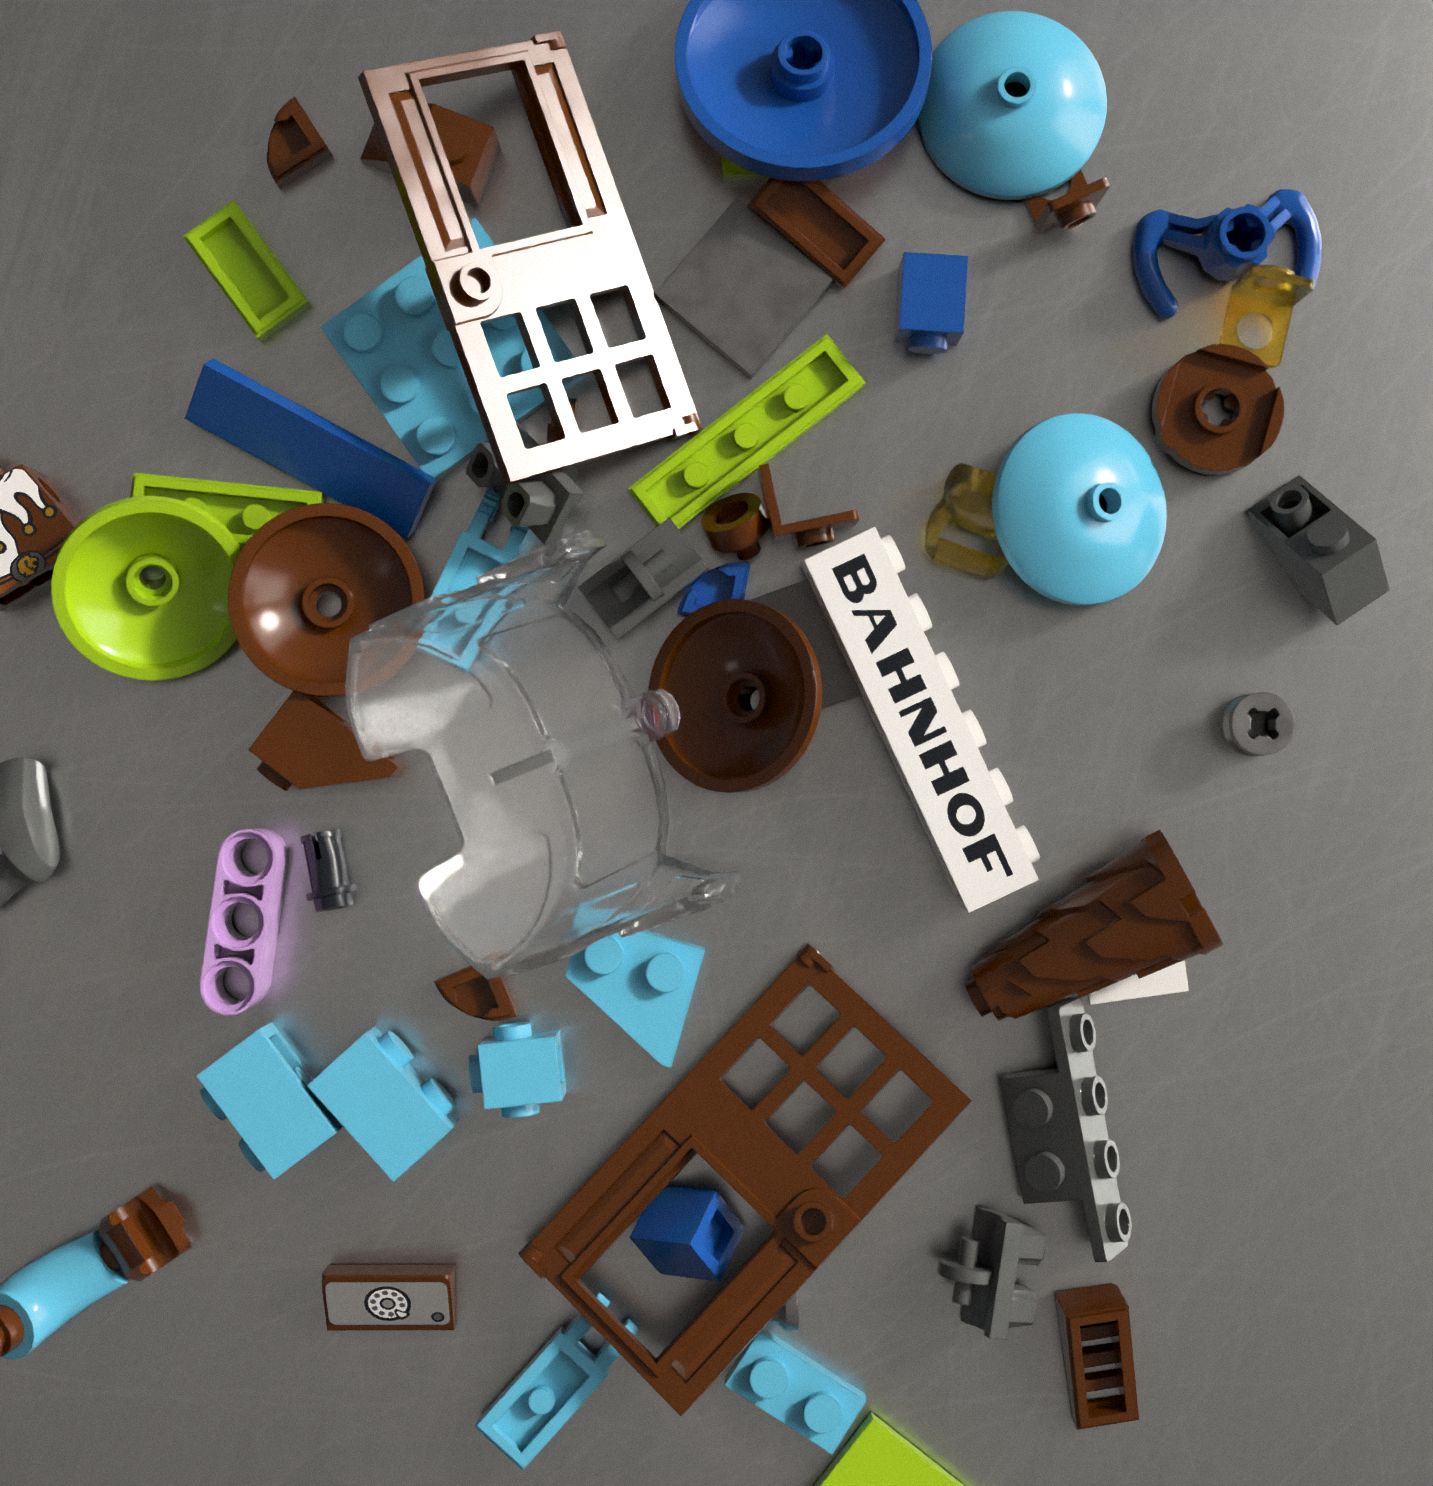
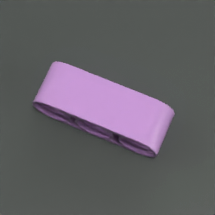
(223, 943)

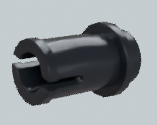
(327, 871)

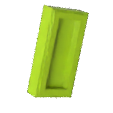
(247, 271)

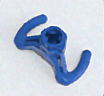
(1228, 245)

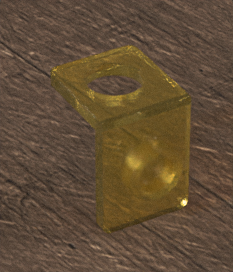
(1267, 292)

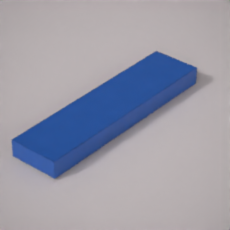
(309, 447)

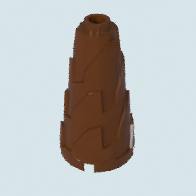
(1122, 923)

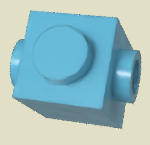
(518, 1069)

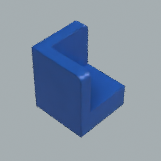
(688, 1233)

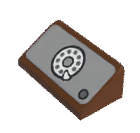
(389, 1297)

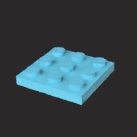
(412, 370)

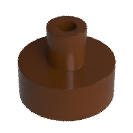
(736, 524)

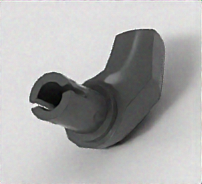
(26, 826)

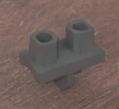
(532, 503)
(643, 578)
(988, 1270)

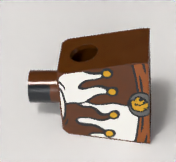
(31, 532)

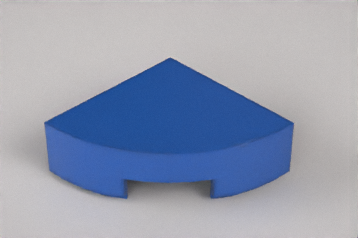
(717, 584)

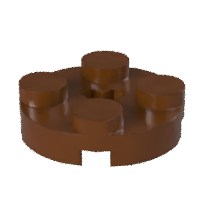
(1248, 391)

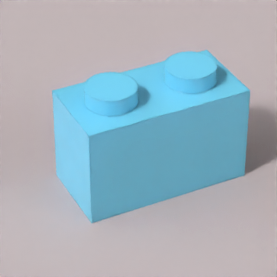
(268, 1101)
(385, 1101)

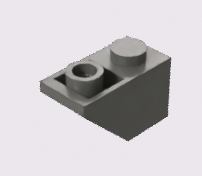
(1321, 549)

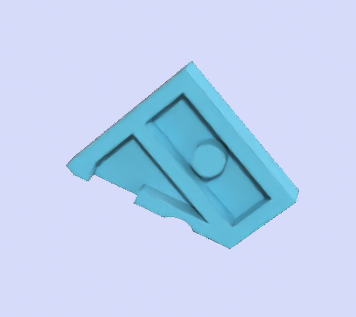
(641, 986)

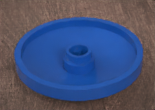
(803, 81)

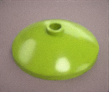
(138, 623)

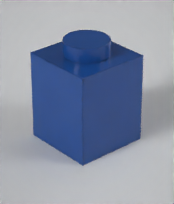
(930, 301)

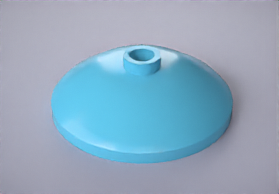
(1006, 142)
(1052, 515)

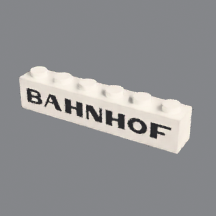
(920, 719)

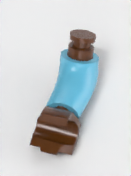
(79, 1273)

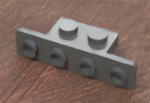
(1063, 1132)

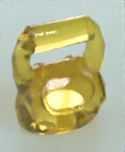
(967, 505)

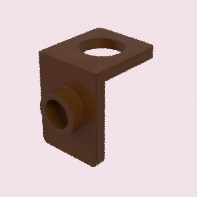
(1070, 209)
(806, 532)

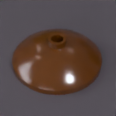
(296, 563)
(712, 670)

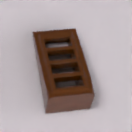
(1093, 1315)

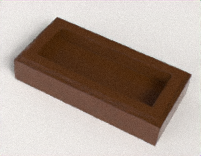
(818, 226)

